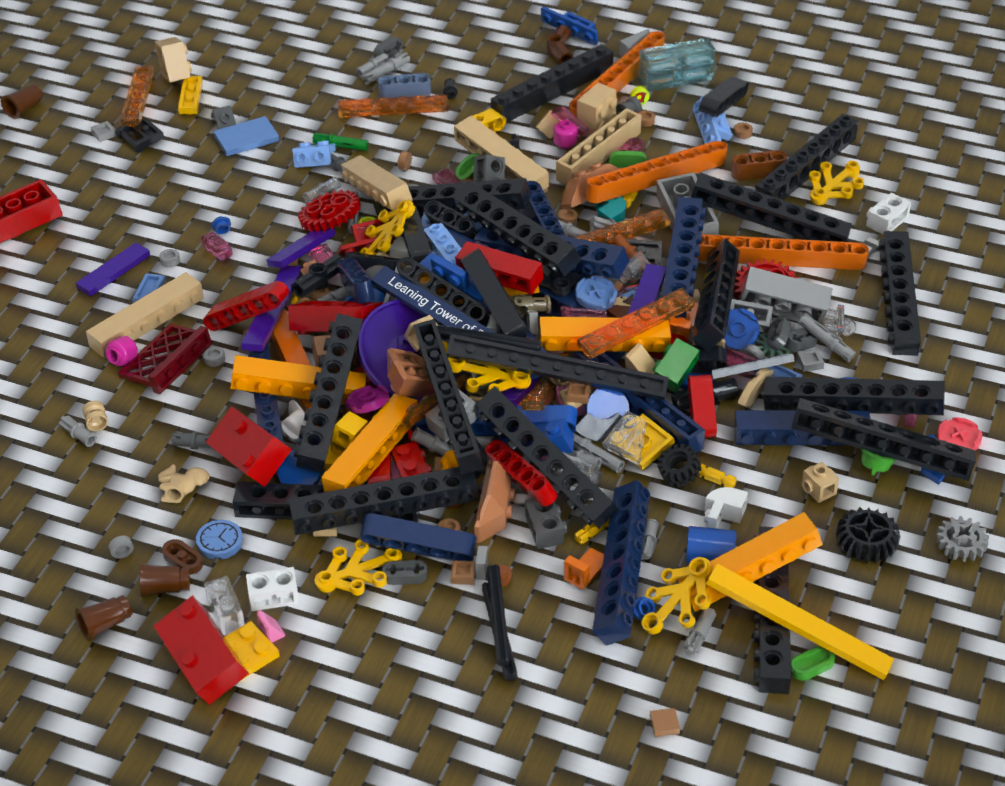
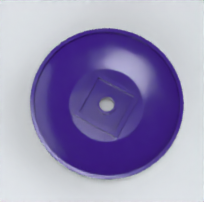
(385, 330)

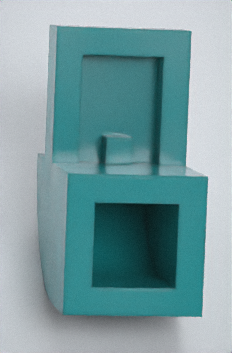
(612, 209)

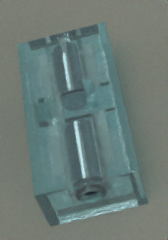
(676, 64)

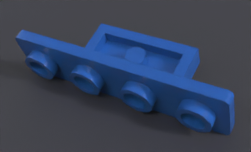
(579, 26)
(452, 274)

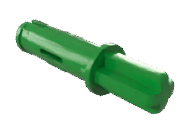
(342, 142)

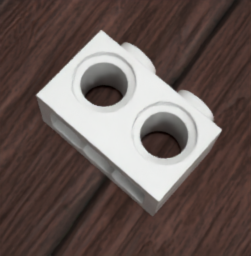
(888, 213)
(272, 589)

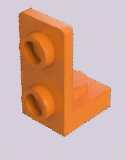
(684, 326)
(583, 570)

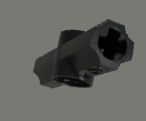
(317, 277)
(721, 390)

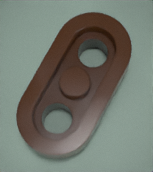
(184, 555)

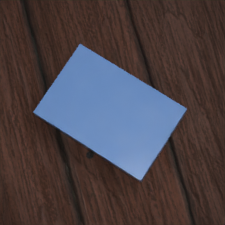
(246, 136)

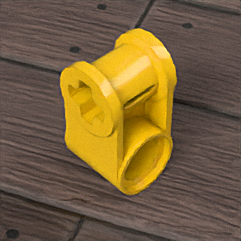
(491, 119)

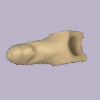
(179, 485)

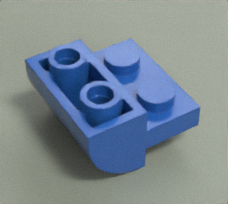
(709, 542)

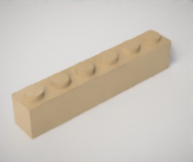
(482, 141)
(599, 145)
(375, 182)
(146, 312)

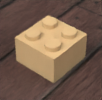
(173, 59)
(597, 107)

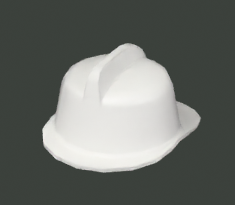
(292, 424)

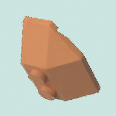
(575, 189)
(407, 374)
(494, 502)

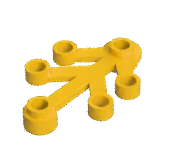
(820, 195)
(394, 227)
(490, 373)
(332, 578)
(680, 593)

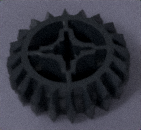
(867, 535)

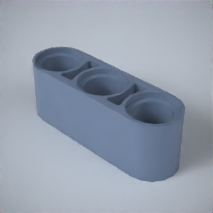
(404, 85)

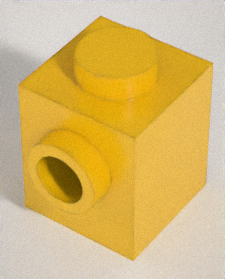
(348, 429)

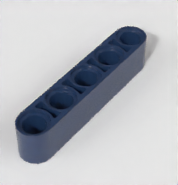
(356, 280)
(418, 538)

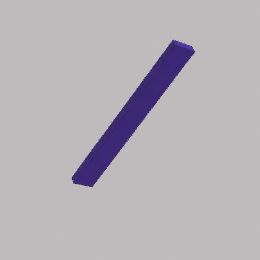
(264, 324)

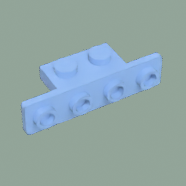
(711, 127)
(442, 242)

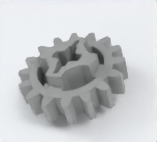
(962, 538)

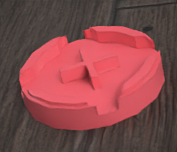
(960, 432)

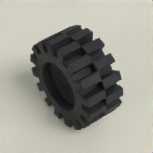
(682, 475)

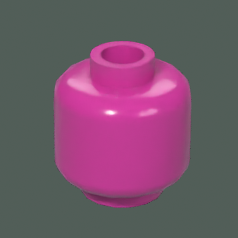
(565, 134)
(121, 351)

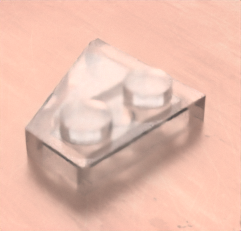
(627, 437)

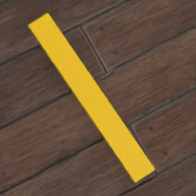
(800, 621)

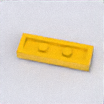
(190, 95)

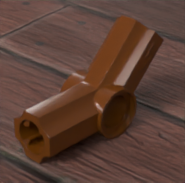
(556, 44)

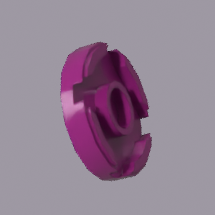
(367, 399)

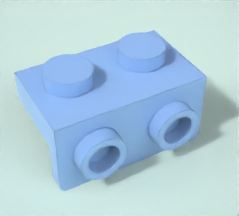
(313, 155)

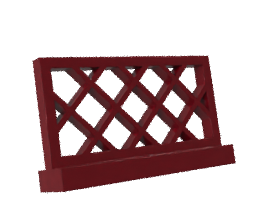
(172, 363)

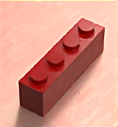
(511, 270)

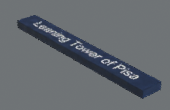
(423, 301)

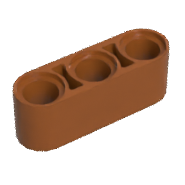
(756, 164)

